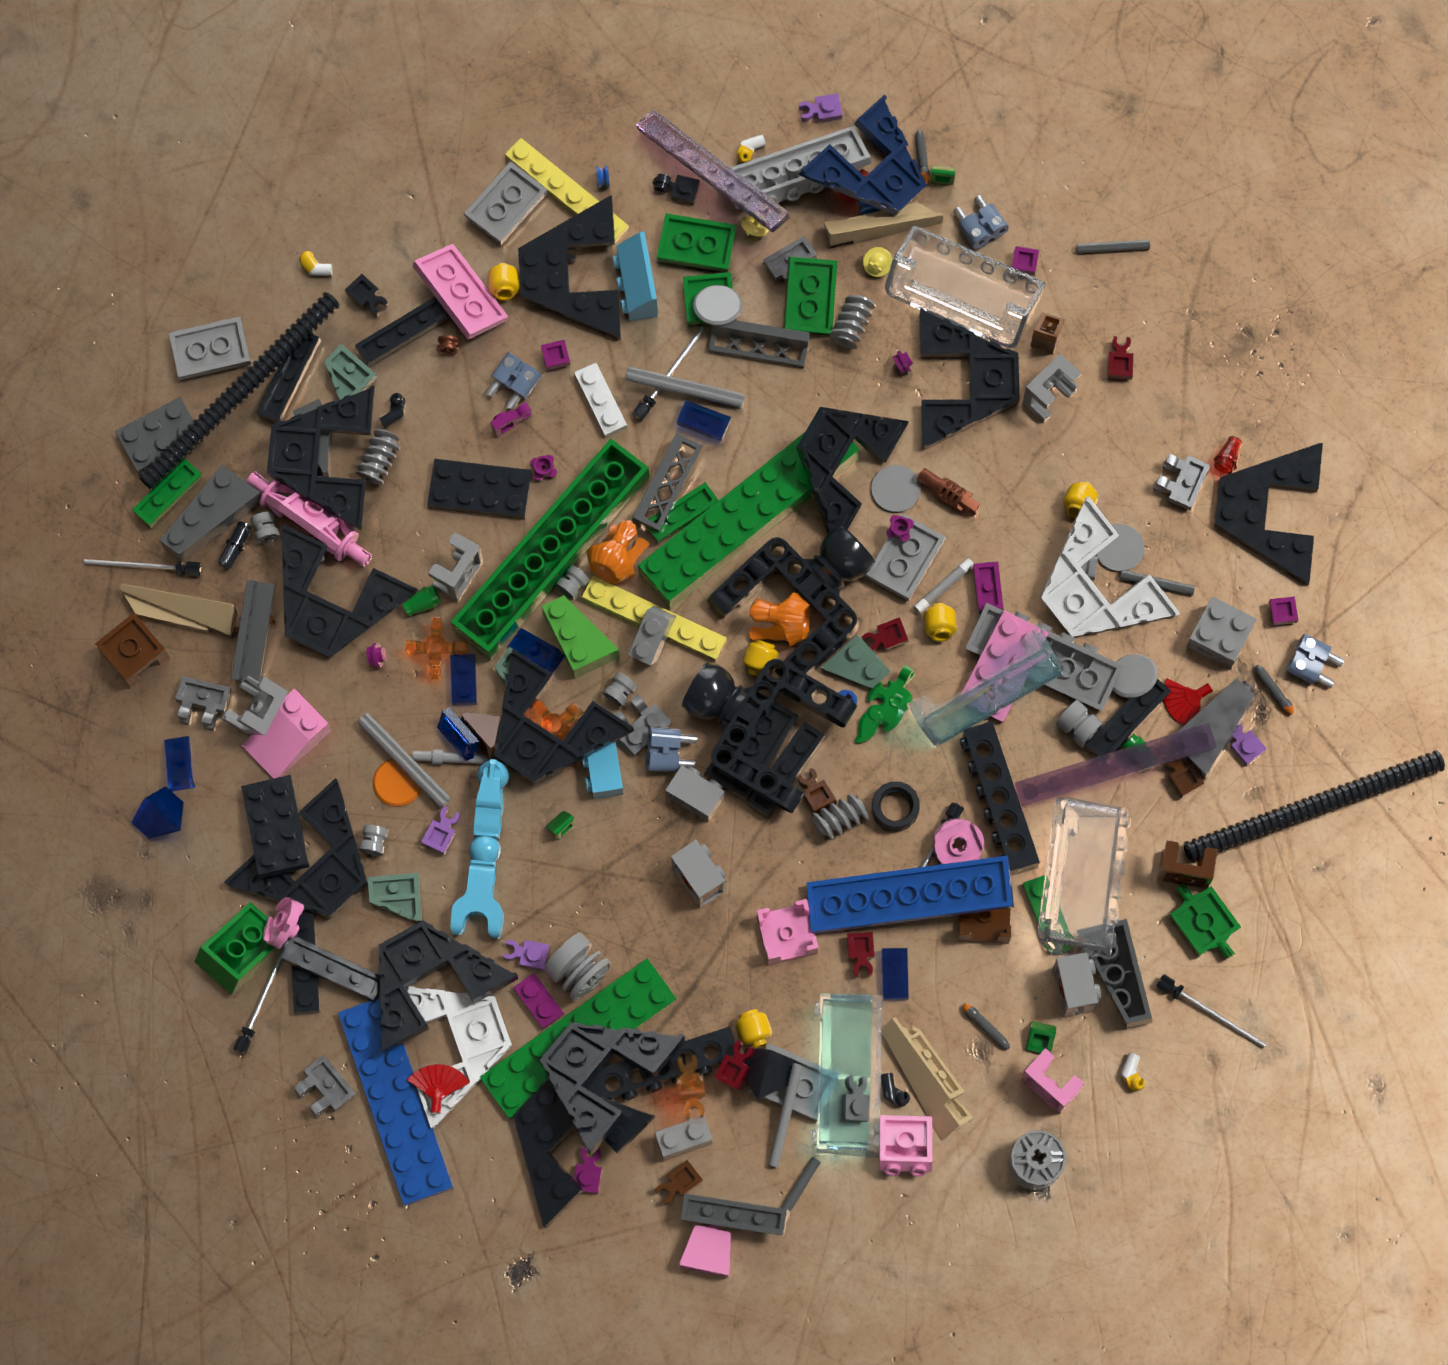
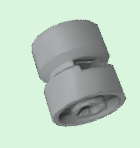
(1079, 723)

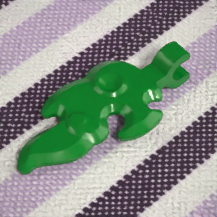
(890, 712)

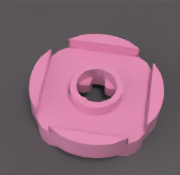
(963, 830)
(284, 923)

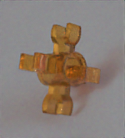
(417, 647)
(571, 713)
(691, 1087)

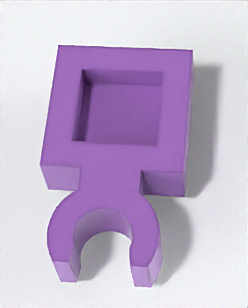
(825, 107)
(1247, 746)
(440, 834)
(531, 955)

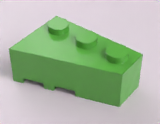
(578, 638)

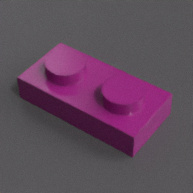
(987, 585)
(538, 1001)

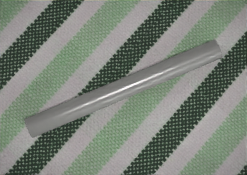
(785, 1115)

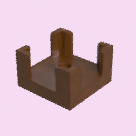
(131, 649)
(1179, 873)
(985, 926)

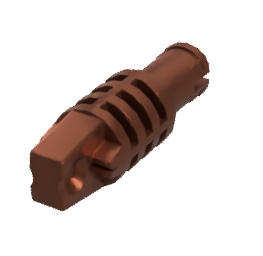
(949, 492)

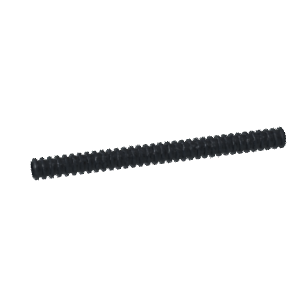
(239, 390)
(1316, 805)

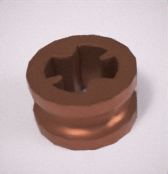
(448, 344)

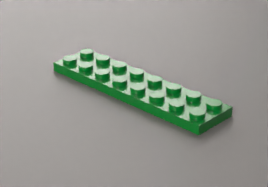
(622, 1004)

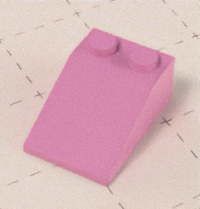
(289, 737)

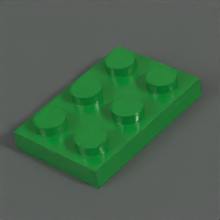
(696, 242)
(810, 295)

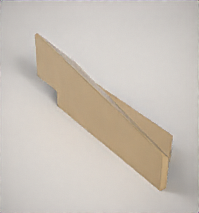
(880, 224)
(181, 609)
(928, 1078)

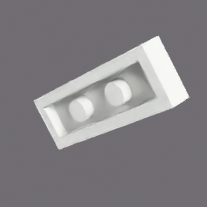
(600, 400)

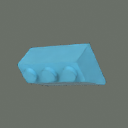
(636, 278)

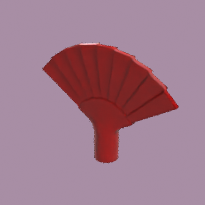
(1183, 701)
(437, 1083)

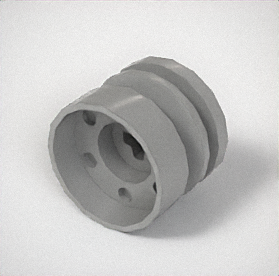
(573, 963)
(1030, 1173)

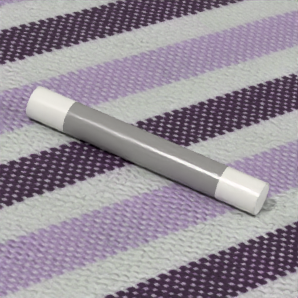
(943, 586)

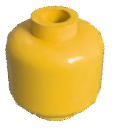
(503, 281)
(1076, 495)
(940, 622)
(757, 655)
(753, 1028)

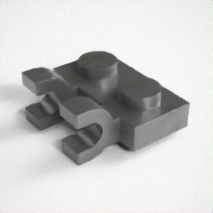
(778, 261)
(1188, 482)
(201, 695)
(652, 717)
(329, 1083)

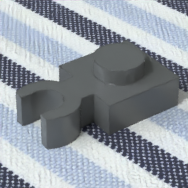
(855, 1104)

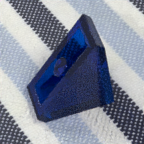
(159, 814)

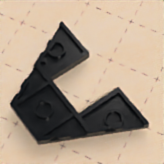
(545, 269)
(992, 378)
(825, 447)
(296, 450)
(1243, 508)
(319, 622)
(532, 748)
(332, 879)
(413, 957)
(579, 1056)
(542, 1127)

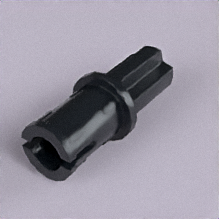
(234, 545)

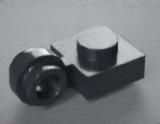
(683, 190)

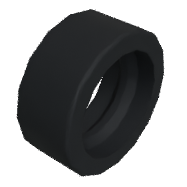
(909, 792)

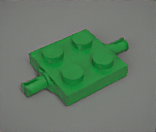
(1205, 921)

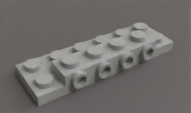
(779, 172)
(1088, 674)

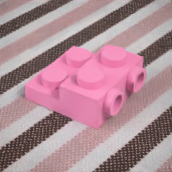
(905, 1145)

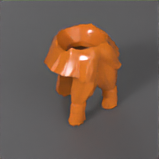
(611, 559)
(790, 616)

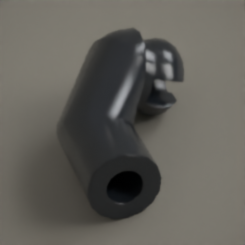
(397, 410)
(892, 1093)

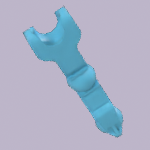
(484, 853)

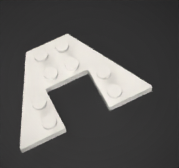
(1075, 597)
(477, 1032)

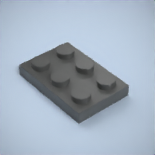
(154, 432)

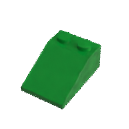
(236, 949)

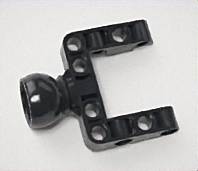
(819, 579)
(739, 709)

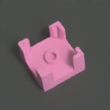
(787, 933)
(1047, 1087)

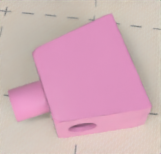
(708, 1251)

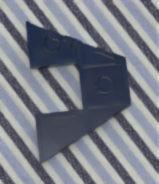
(890, 183)

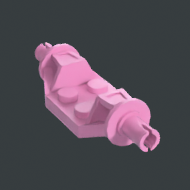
(311, 517)

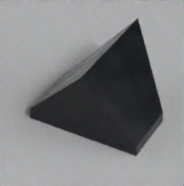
(767, 1071)

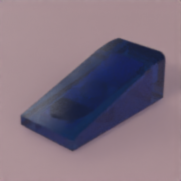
(537, 650)
(179, 763)

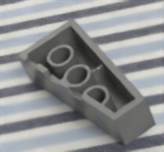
(210, 513)
(1123, 978)

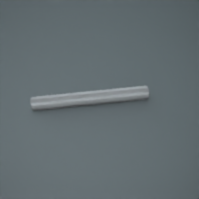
(685, 387)
(399, 755)

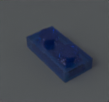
(703, 420)
(463, 679)
(458, 734)
(895, 974)

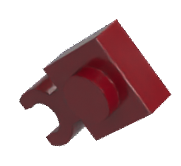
(1120, 362)
(890, 635)
(861, 949)
(733, 1070)

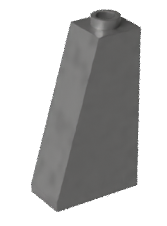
(1224, 716)

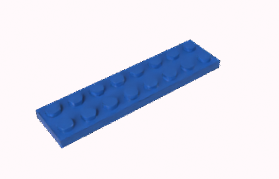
(910, 894)
(395, 1107)

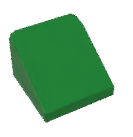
(942, 174)
(561, 824)
(1040, 1037)

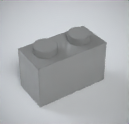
(652, 635)
(695, 792)
(683, 1138)

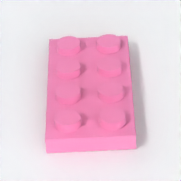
(460, 291)
(1001, 650)

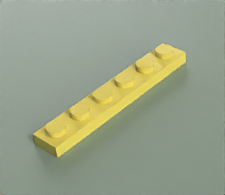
(556, 182)
(634, 609)

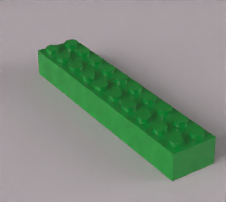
(731, 525)
(550, 549)

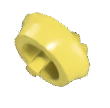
(753, 227)
(877, 261)

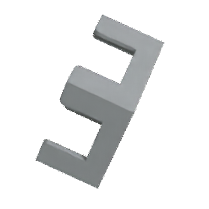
(1057, 373)
(469, 561)
(262, 709)

